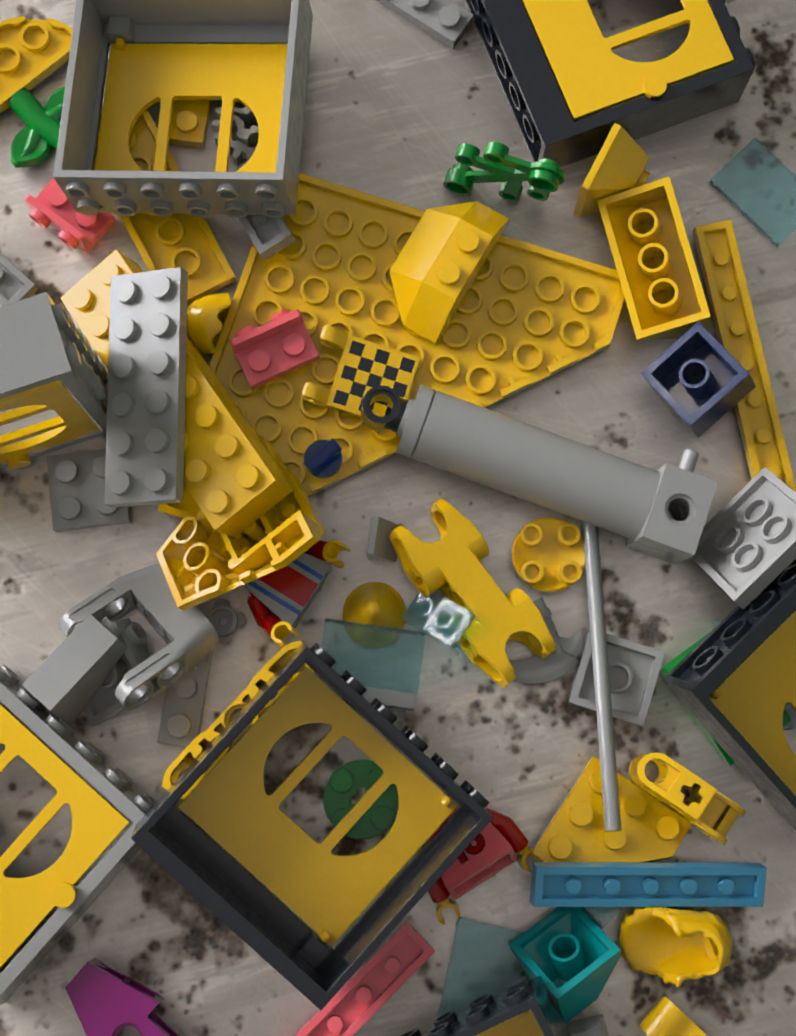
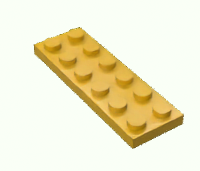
(174, 239)

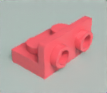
(74, 228)
(274, 348)

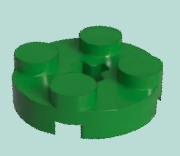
(345, 784)

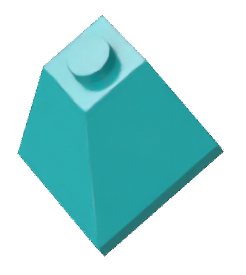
(569, 956)

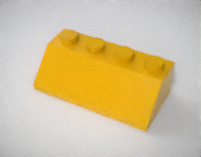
(654, 261)

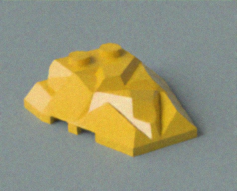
(210, 563)

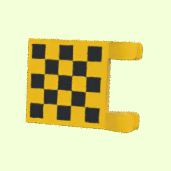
(359, 370)

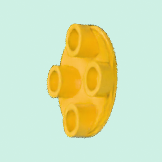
(549, 554)

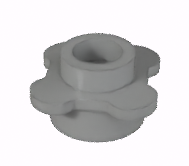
(234, 620)

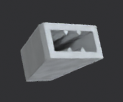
(77, 668)

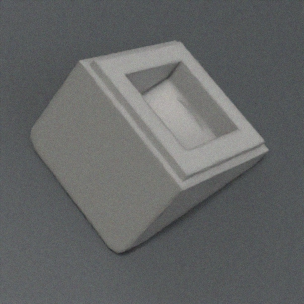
(379, 544)

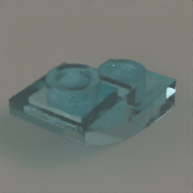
(438, 618)

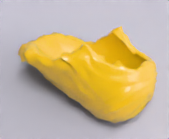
(675, 943)

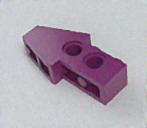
(112, 1000)

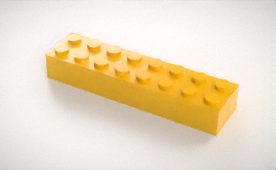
(223, 456)

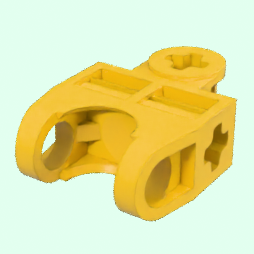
(705, 807)

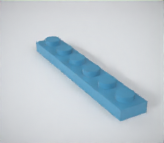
(647, 884)

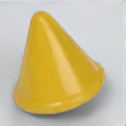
(375, 605)

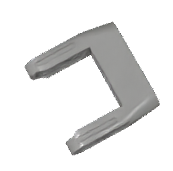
(186, 632)

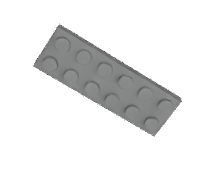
(146, 388)

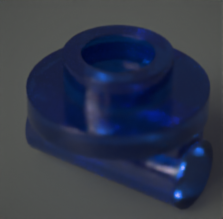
(323, 458)

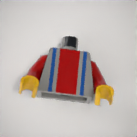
(286, 594)

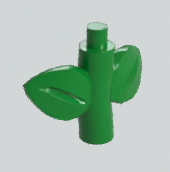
(42, 127)

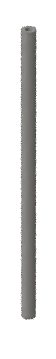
(601, 679)

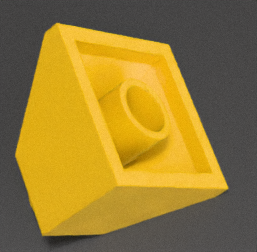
(616, 169)

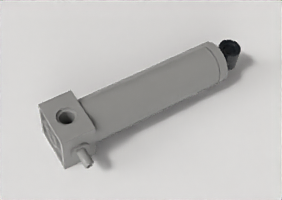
(552, 470)

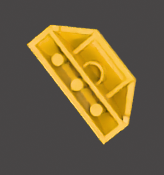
(442, 264)

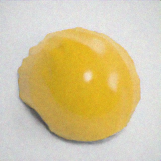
(206, 320)

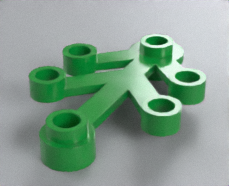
(500, 167)

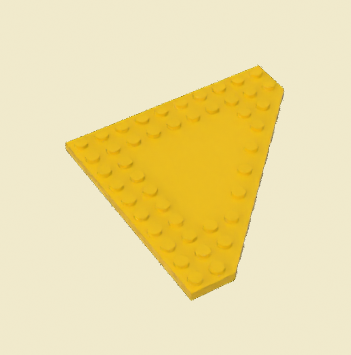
(514, 327)

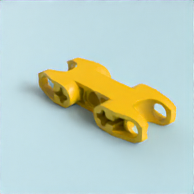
(459, 575)
(204, 739)

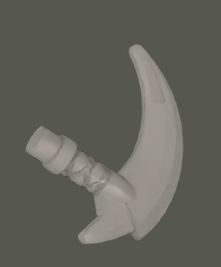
(558, 663)

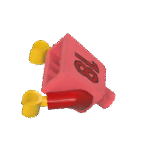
(484, 857)

